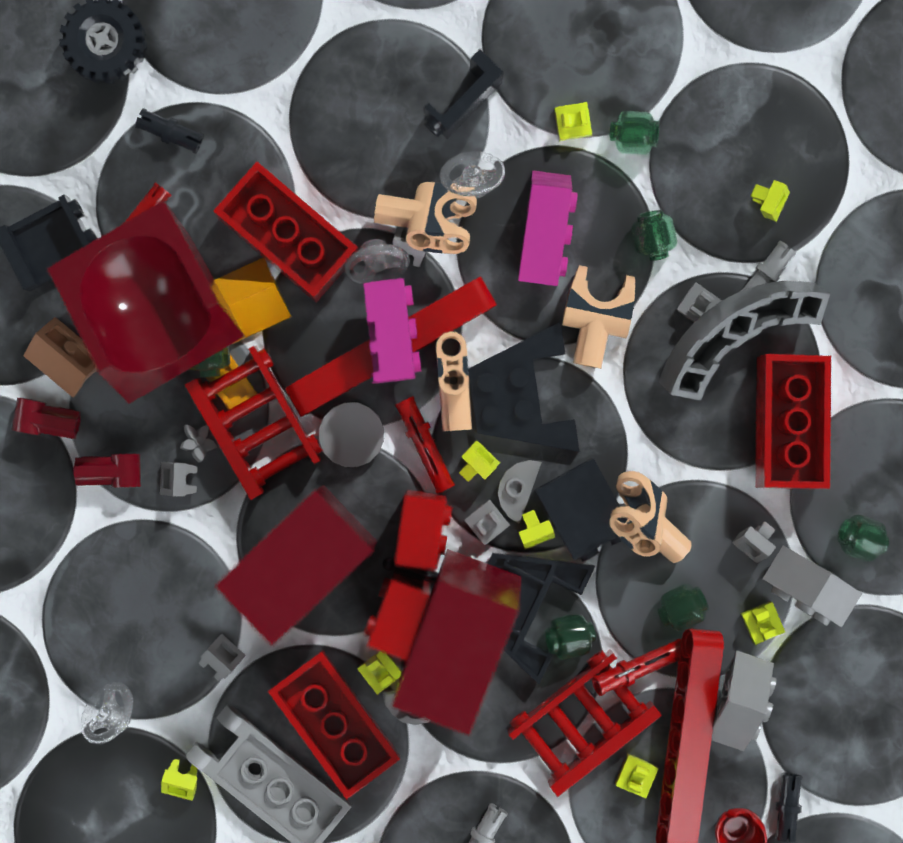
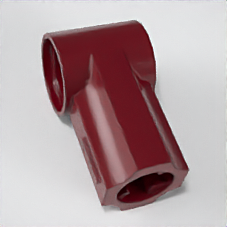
(38, 418)
(117, 470)

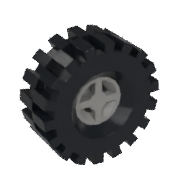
(89, 30)

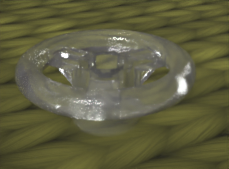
(473, 180)
(377, 257)
(110, 715)

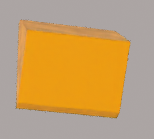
(253, 297)

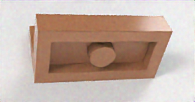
(61, 356)

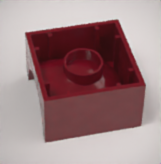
(145, 303)
(296, 565)
(458, 642)

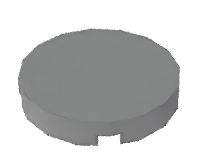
(351, 434)

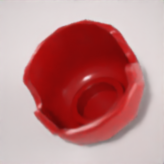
(740, 826)

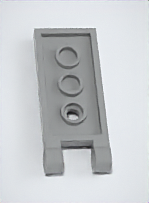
(282, 793)

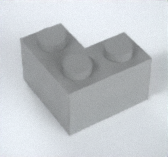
(816, 589)
(743, 701)

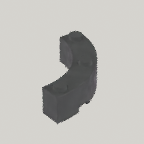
(732, 324)

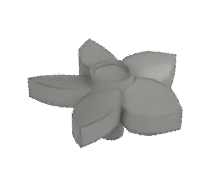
(197, 442)

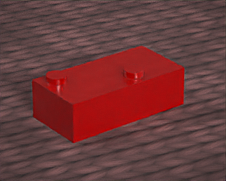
(286, 231)
(793, 421)
(422, 529)
(399, 614)
(334, 724)

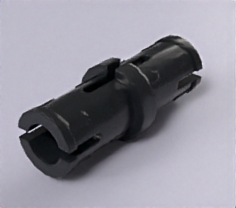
(169, 130)
(788, 807)

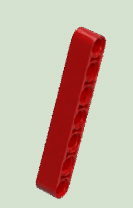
(357, 364)
(690, 736)

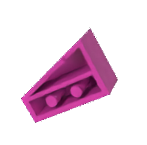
(547, 228)
(391, 330)

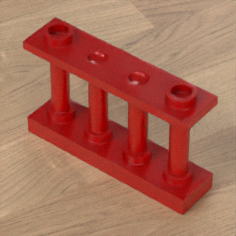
(221, 421)
(588, 755)

